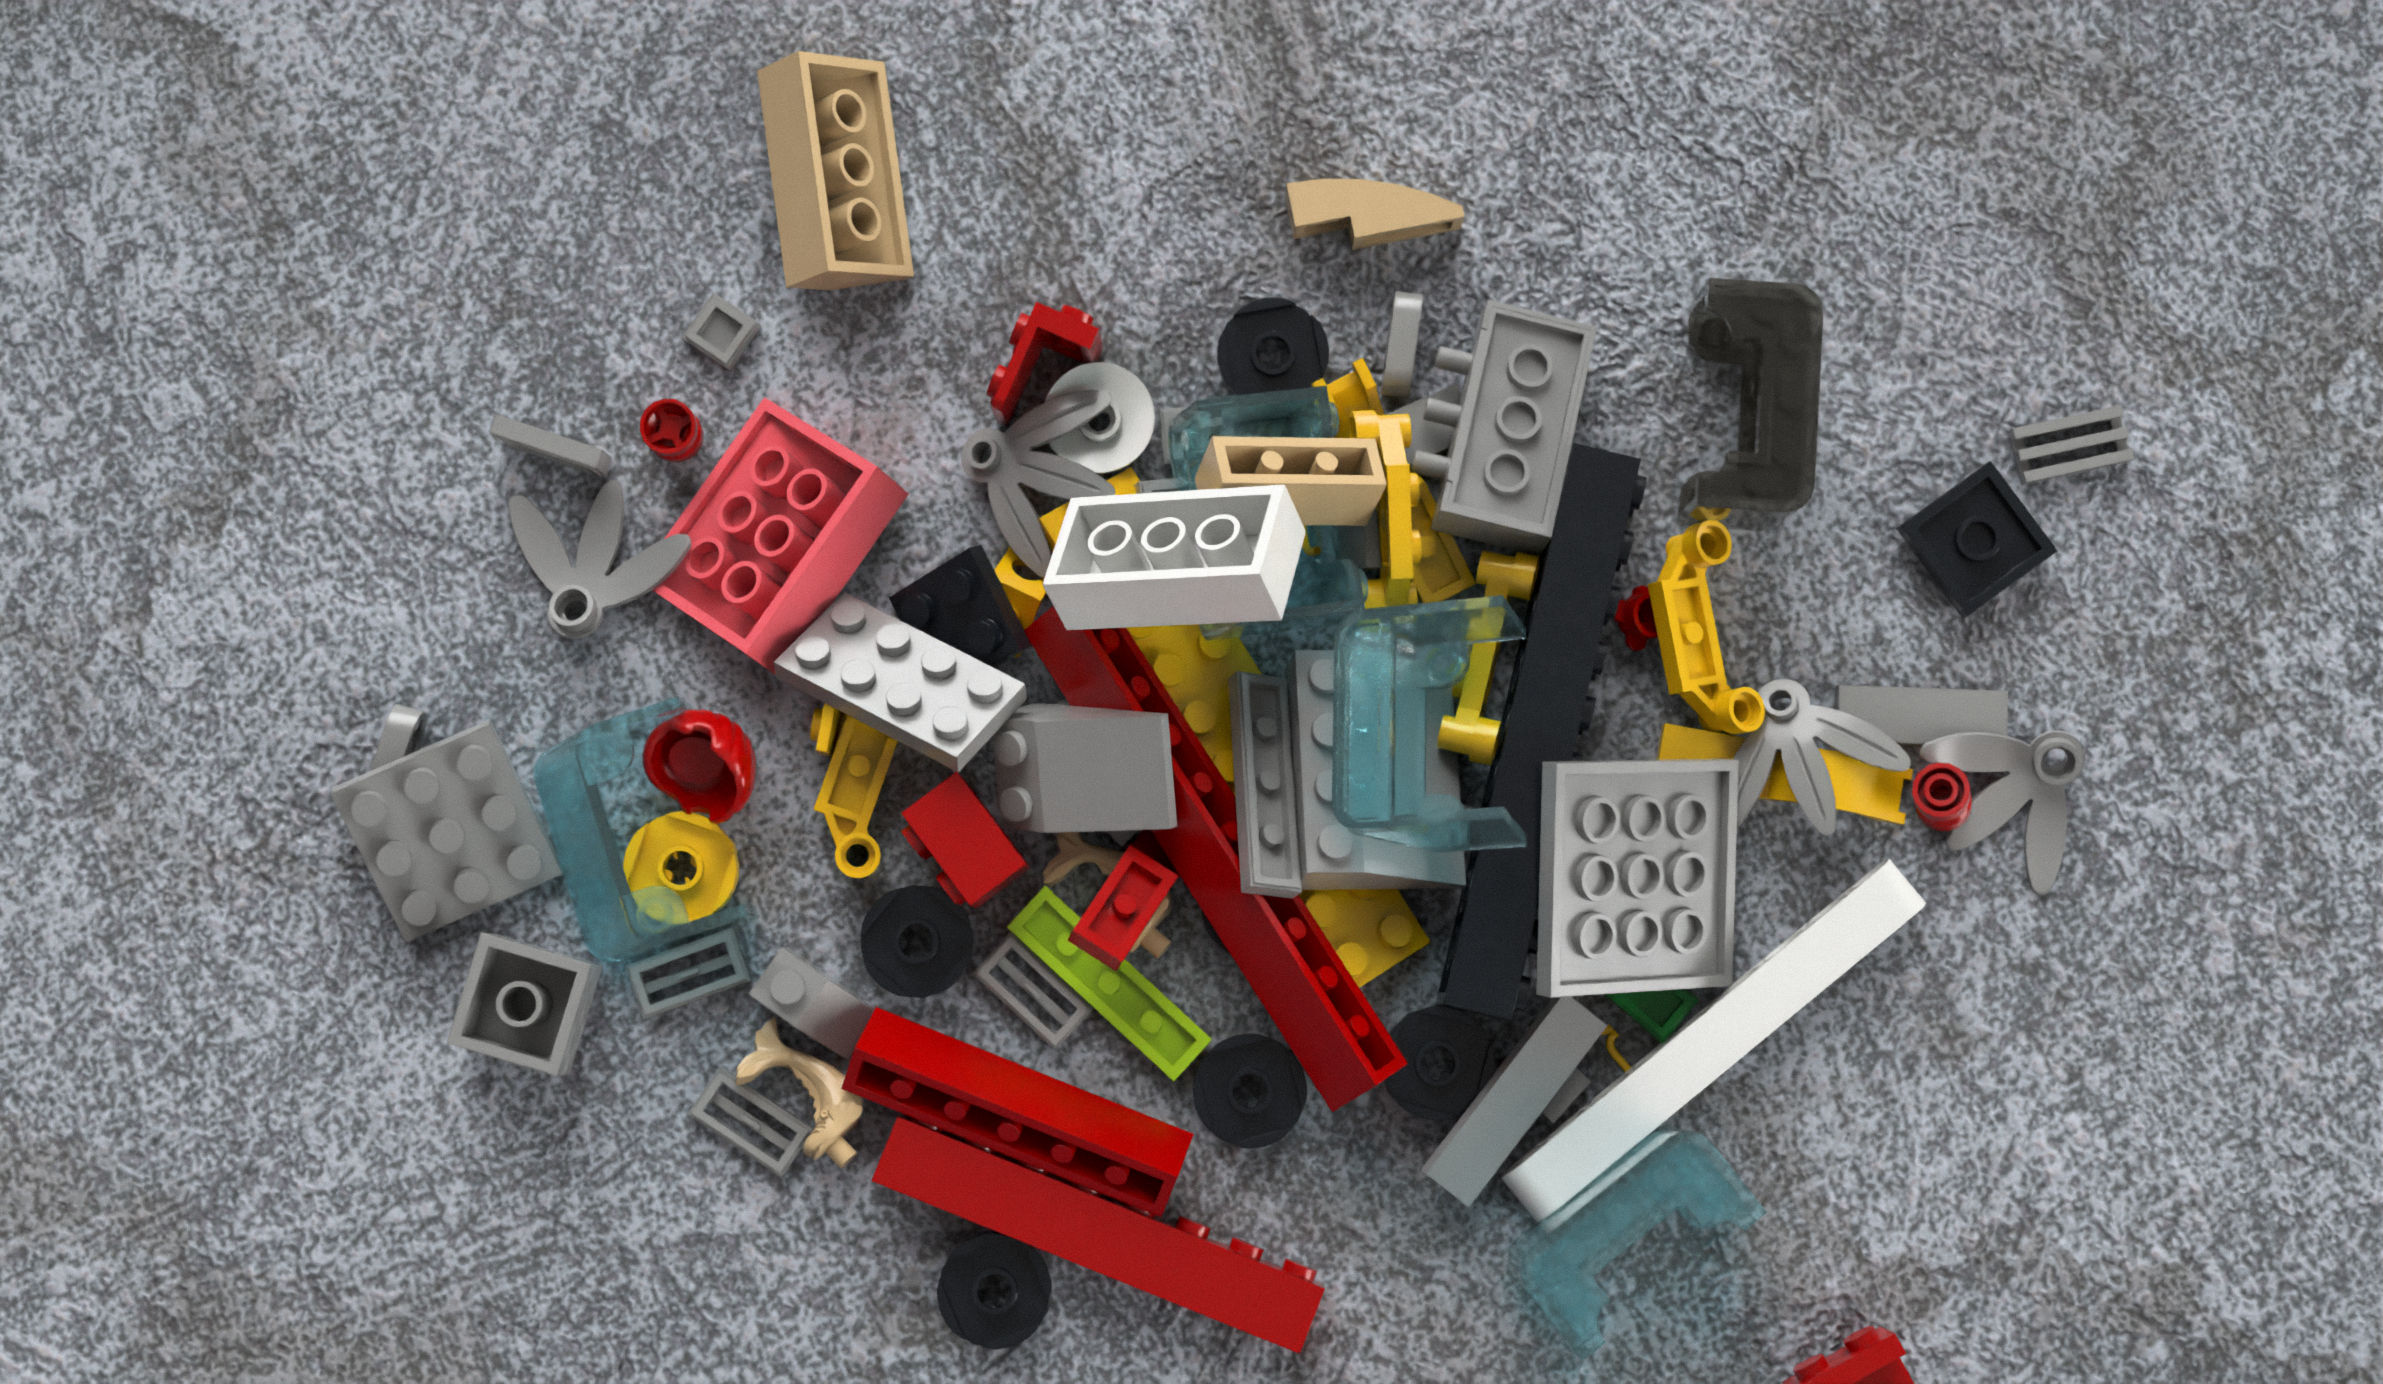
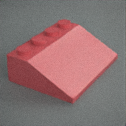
(777, 533)

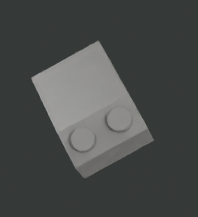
(1084, 770)

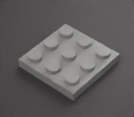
(447, 830)

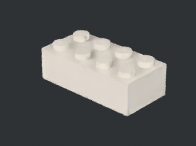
(1175, 558)

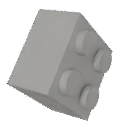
(524, 1004)

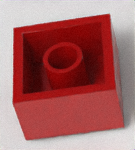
(965, 842)

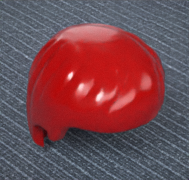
(702, 763)

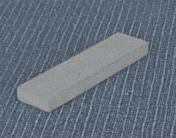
(1264, 785)
(1513, 1098)

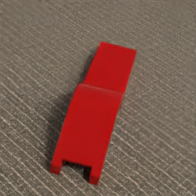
(1126, 902)

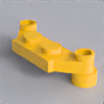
(1398, 541)
(1690, 635)
(1469, 730)
(853, 790)

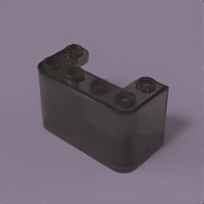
(1778, 342)

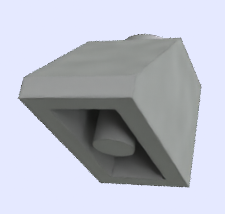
(812, 1002)

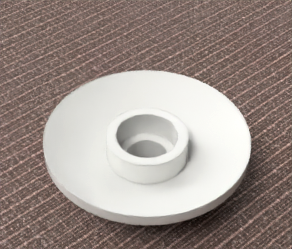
(1129, 414)

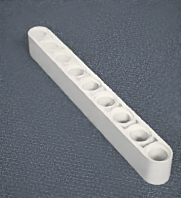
(1712, 1040)

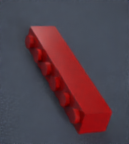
(1017, 1111)

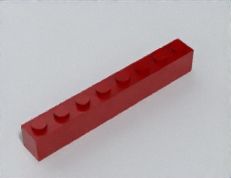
(1103, 1233)

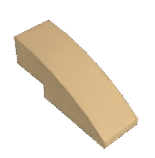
(1369, 210)

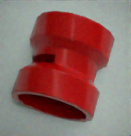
(664, 422)
(1945, 807)

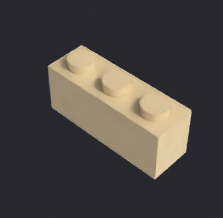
(1326, 477)

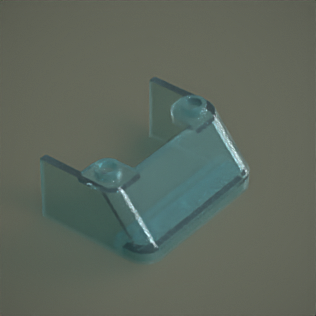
(1379, 721)
(612, 919)

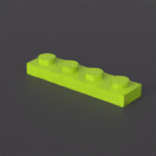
(1120, 997)

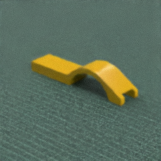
(1442, 566)
(1855, 785)

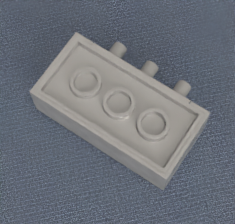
(1509, 427)

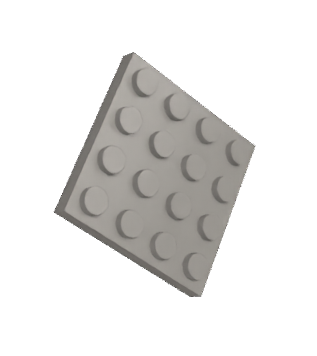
(1636, 875)

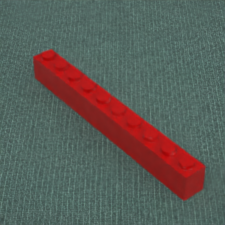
(1267, 936)

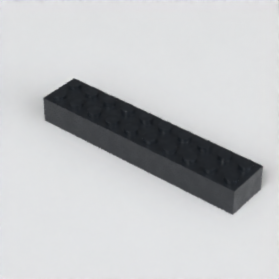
(1541, 724)

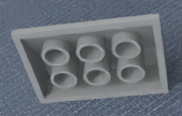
(1328, 852)

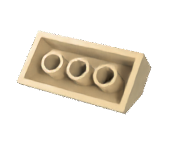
(834, 171)

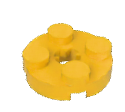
(711, 853)

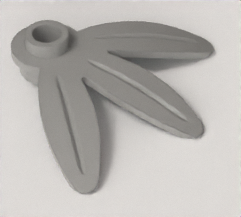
(1016, 464)
(588, 581)
(1794, 734)
(2026, 779)

